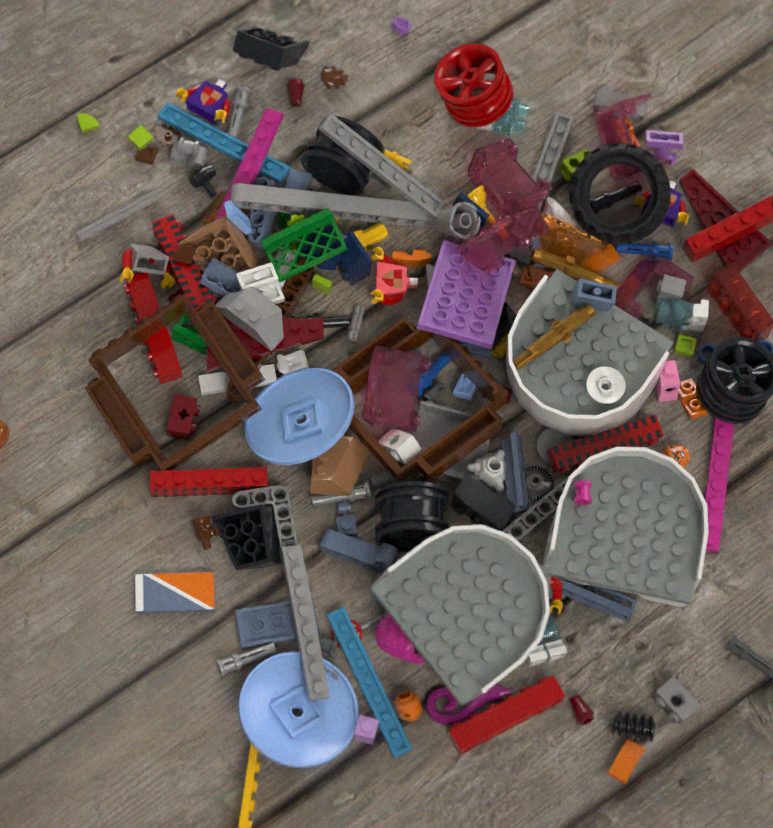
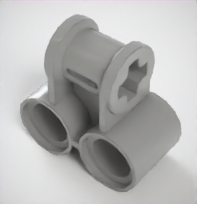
(189, 153)

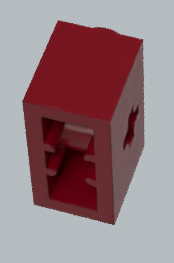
(182, 406)

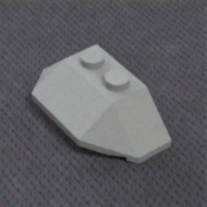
(254, 316)

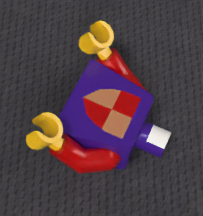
(207, 101)
(677, 209)

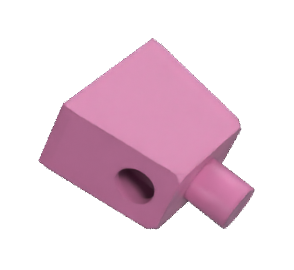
(668, 379)

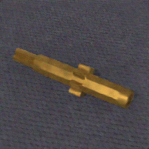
(568, 267)
(559, 332)

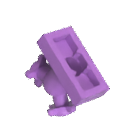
(663, 142)

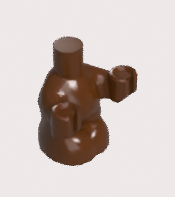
(203, 530)

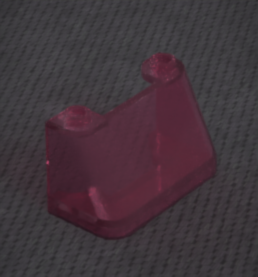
(504, 179)
(394, 388)

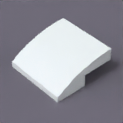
(262, 280)

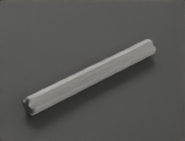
(117, 215)

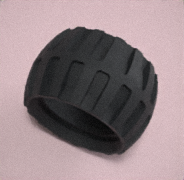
(601, 159)

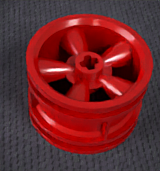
(466, 69)

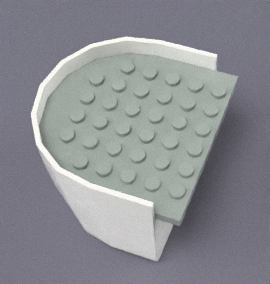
(555, 383)
(638, 533)
(468, 605)

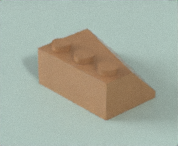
(224, 243)
(339, 467)

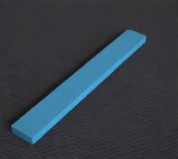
(219, 140)
(369, 682)

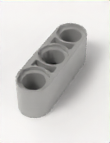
(606, 98)

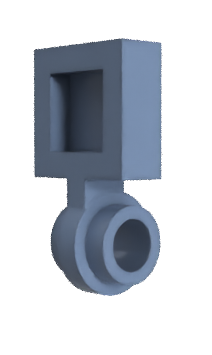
(346, 524)

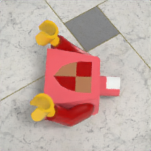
(390, 280)

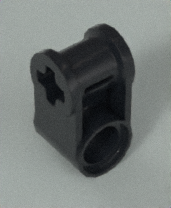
(506, 320)

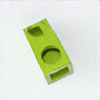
(570, 164)

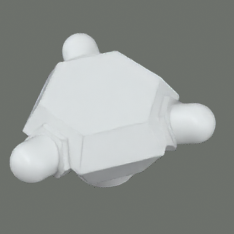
(556, 211)
(490, 469)

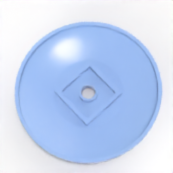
(303, 394)
(294, 741)

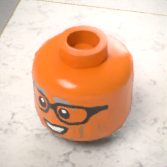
(678, 453)
(408, 705)

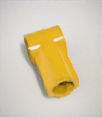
(371, 235)

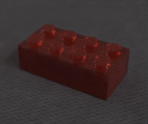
(740, 304)

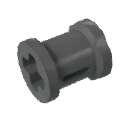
(327, 645)

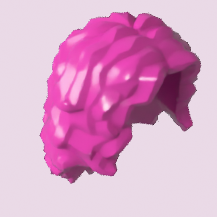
(394, 641)

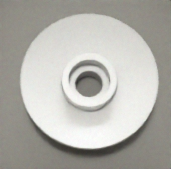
(609, 377)

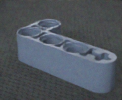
(260, 220)
(358, 551)

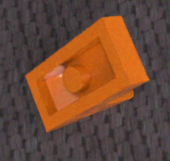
(602, 259)

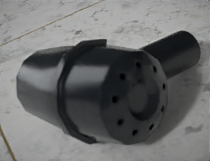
(201, 178)

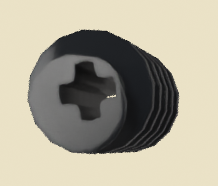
(633, 725)

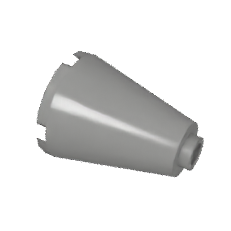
(457, 221)

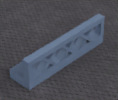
(222, 277)
(515, 473)
(599, 602)

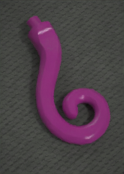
(493, 694)

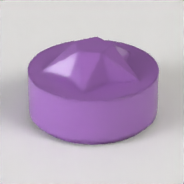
(401, 25)

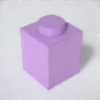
(366, 729)

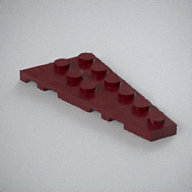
(713, 208)
(295, 332)

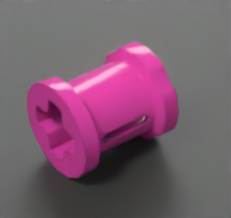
(583, 493)

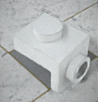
(292, 362)

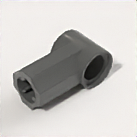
(521, 255)

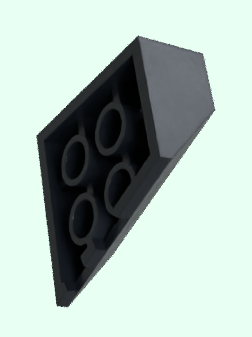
(268, 48)
(481, 504)
(250, 536)

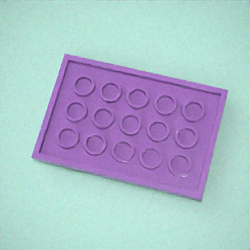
(464, 299)

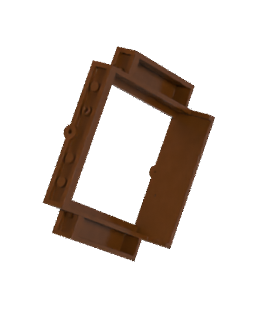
(121, 414)
(456, 443)

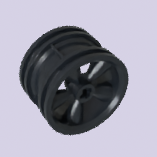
(334, 165)
(745, 363)
(410, 513)

